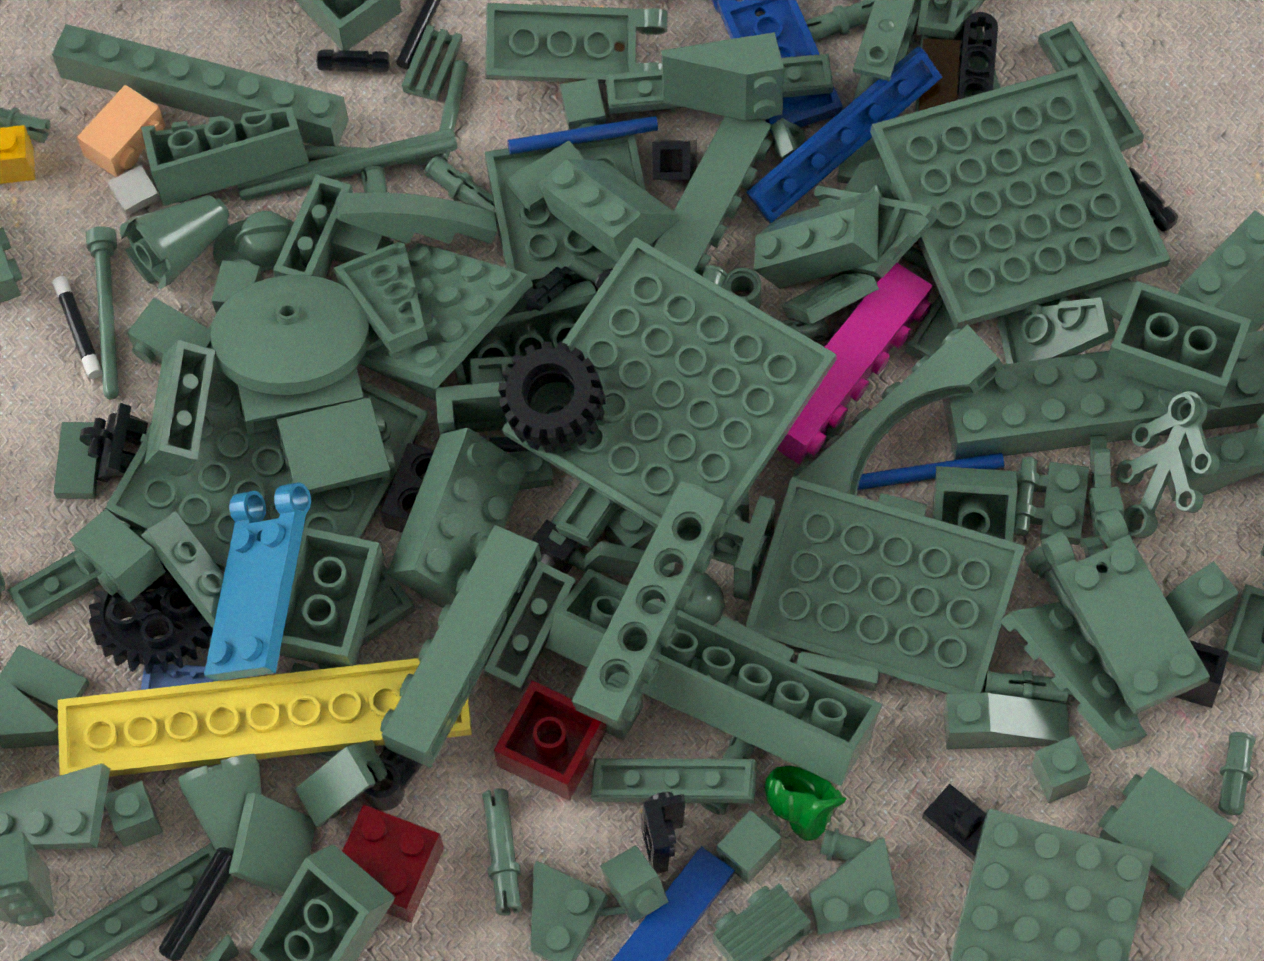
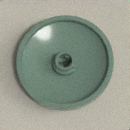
(290, 334)

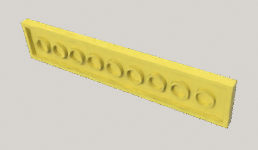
(234, 718)

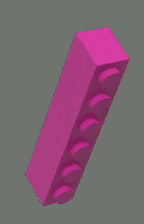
(860, 350)

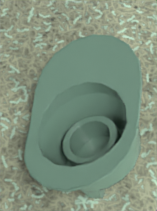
(254, 239)

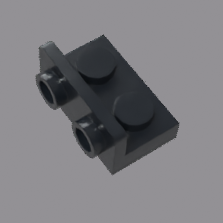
(659, 819)

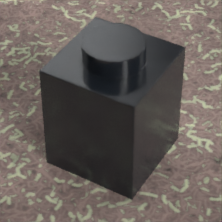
(674, 159)

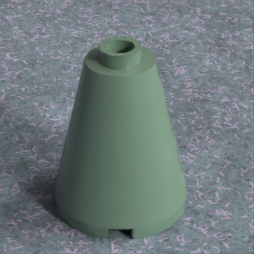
(173, 237)
(219, 796)

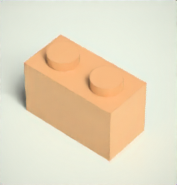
(115, 134)

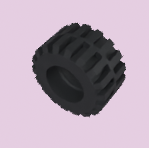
(545, 367)

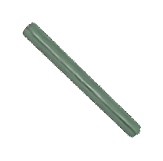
(351, 163)

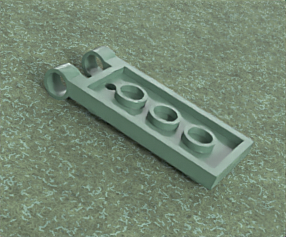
(566, 41)
(1127, 616)

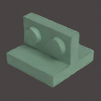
(746, 546)

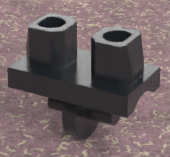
(120, 428)

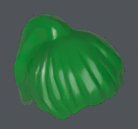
(802, 800)

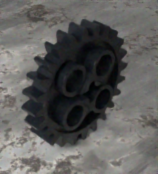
(152, 615)

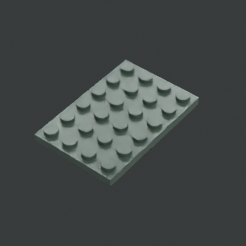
(885, 588)

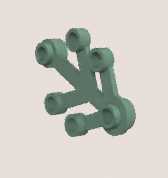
(1168, 461)

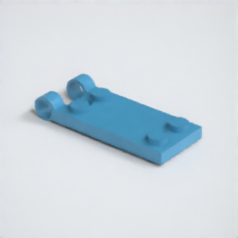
(257, 584)

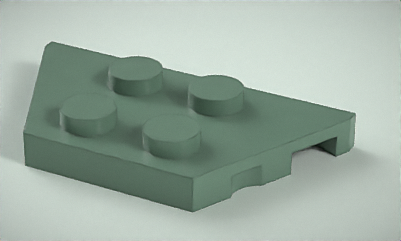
(899, 227)

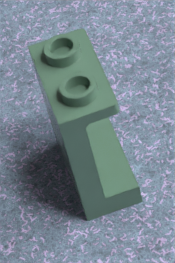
(470, 407)
(335, 446)
(1171, 825)

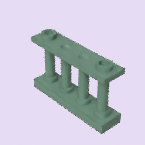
(885, 40)

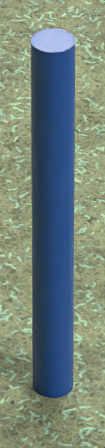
(582, 135)
(927, 471)

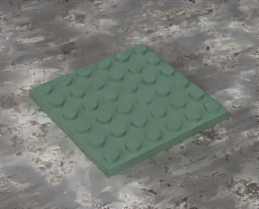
(1023, 195)
(689, 385)
(240, 463)

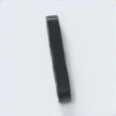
(969, 77)

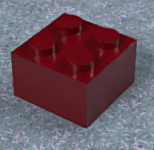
(549, 741)
(396, 856)

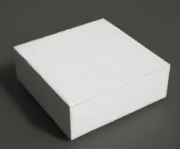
(134, 190)

